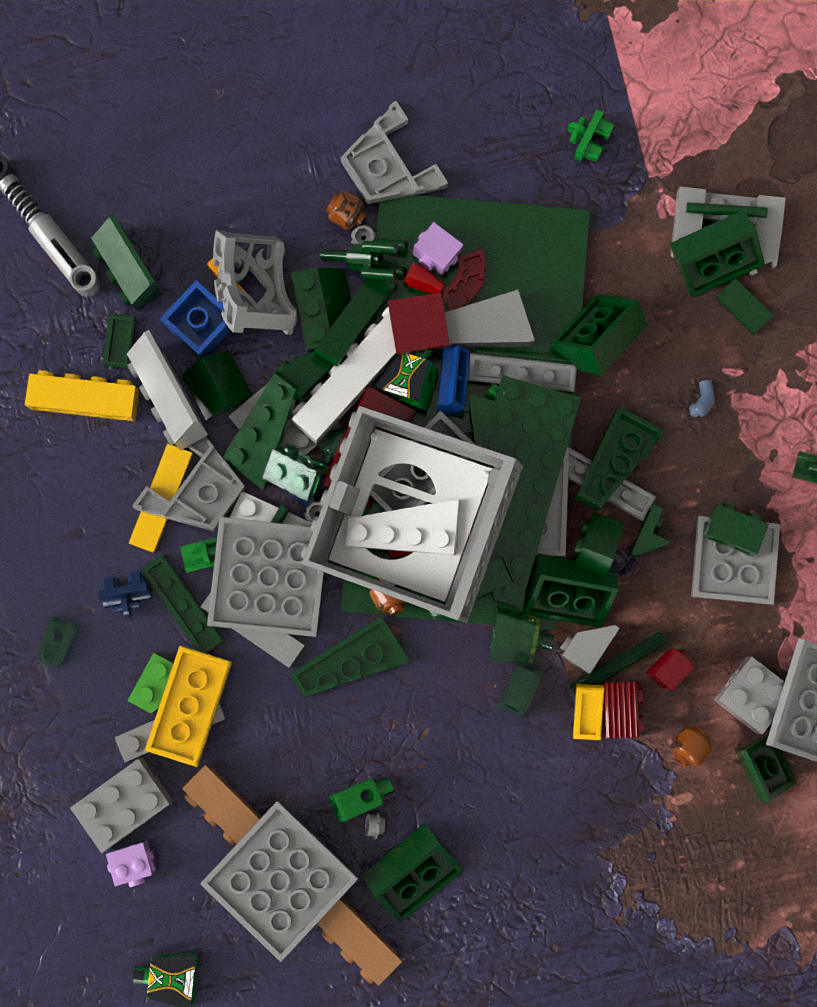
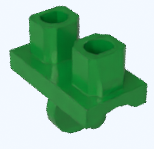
(597, 126)
(199, 555)

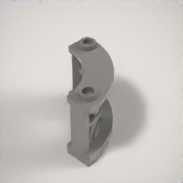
(274, 308)

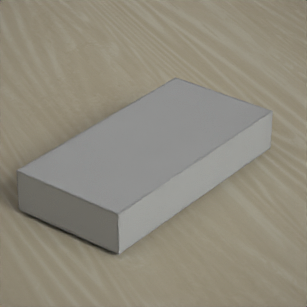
(344, 498)

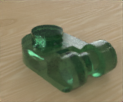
(53, 652)

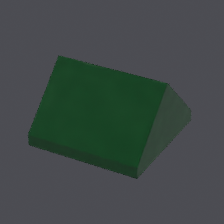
(216, 384)
(765, 769)

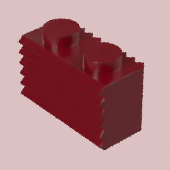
(671, 669)
(621, 710)

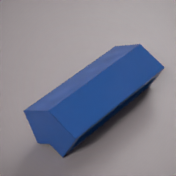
(453, 379)

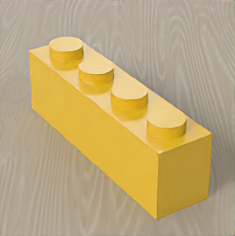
(82, 397)

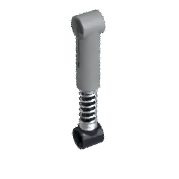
(48, 233)

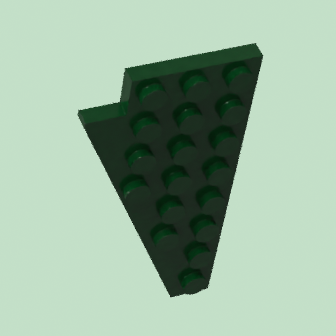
(535, 430)

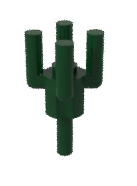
(369, 258)

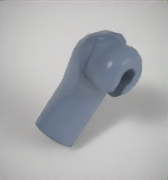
(706, 400)

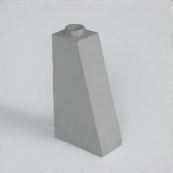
(490, 323)

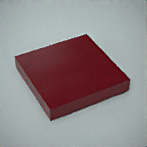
(418, 323)

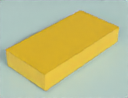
(588, 712)

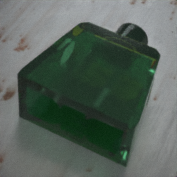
(517, 637)
(520, 689)

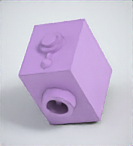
(437, 249)
(131, 864)

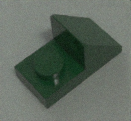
(646, 540)

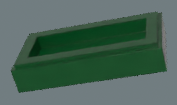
(744, 306)
(119, 341)

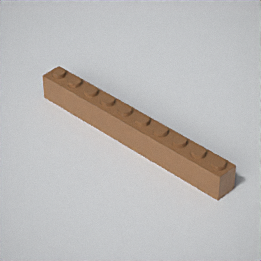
(341, 923)

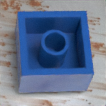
(197, 320)

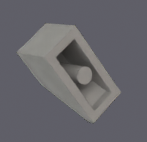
(587, 647)

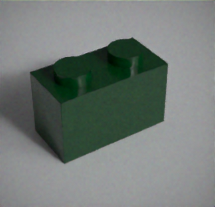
(735, 529)
(598, 544)

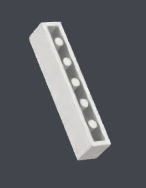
(347, 381)

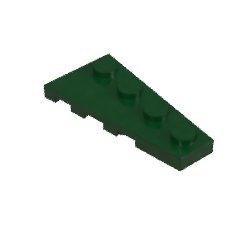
(263, 429)
(619, 452)
(356, 657)

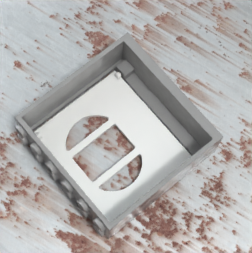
(369, 453)

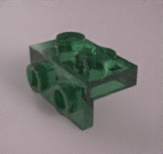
(294, 471)

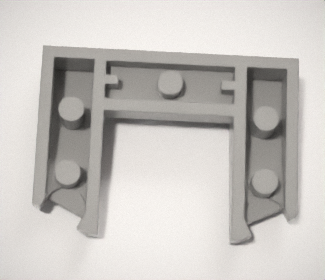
(768, 229)

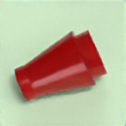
(422, 279)

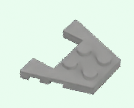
(378, 167)
(204, 494)

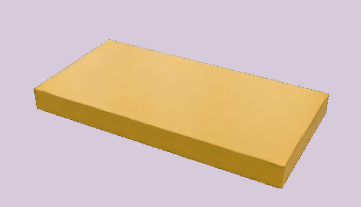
(188, 706)

